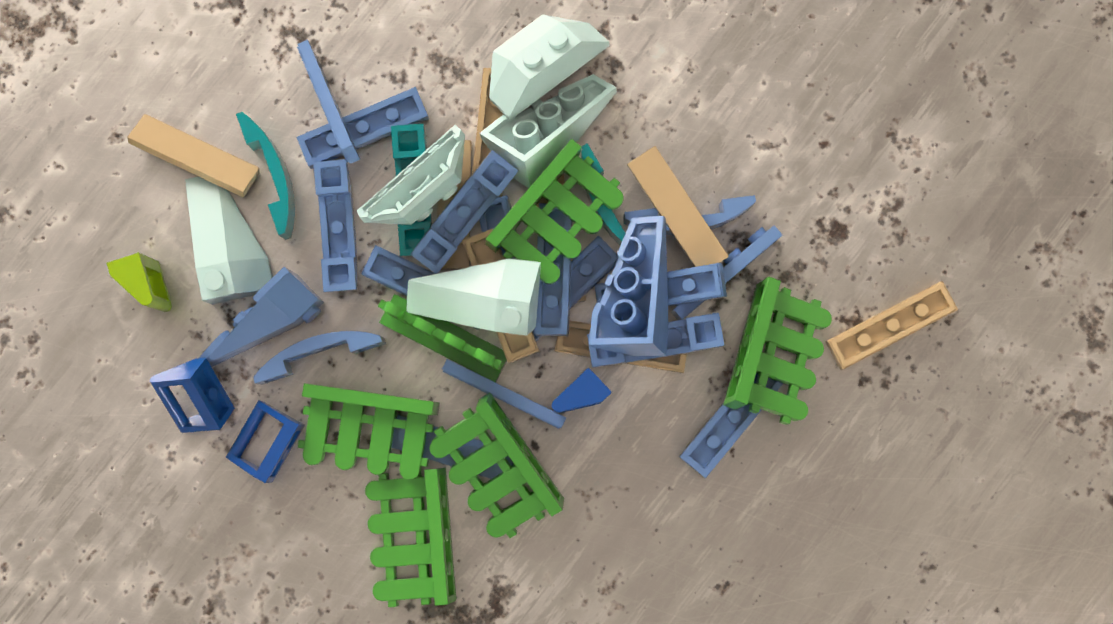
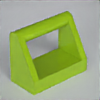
(142, 279)

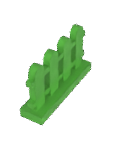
(565, 201)
(444, 339)
(752, 360)
(382, 431)
(507, 443)
(437, 552)

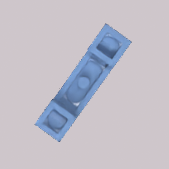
(729, 210)
(464, 211)
(337, 225)
(683, 337)
(280, 367)

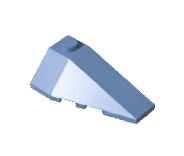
(635, 301)
(279, 308)

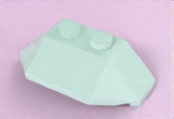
(540, 60)
(420, 184)

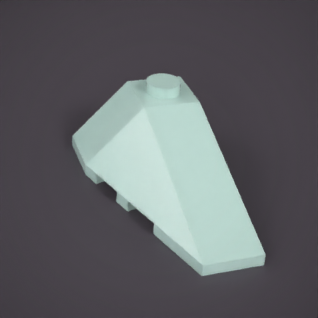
(543, 130)
(224, 246)
(484, 296)

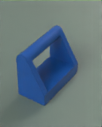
(204, 391)
(583, 392)
(278, 451)

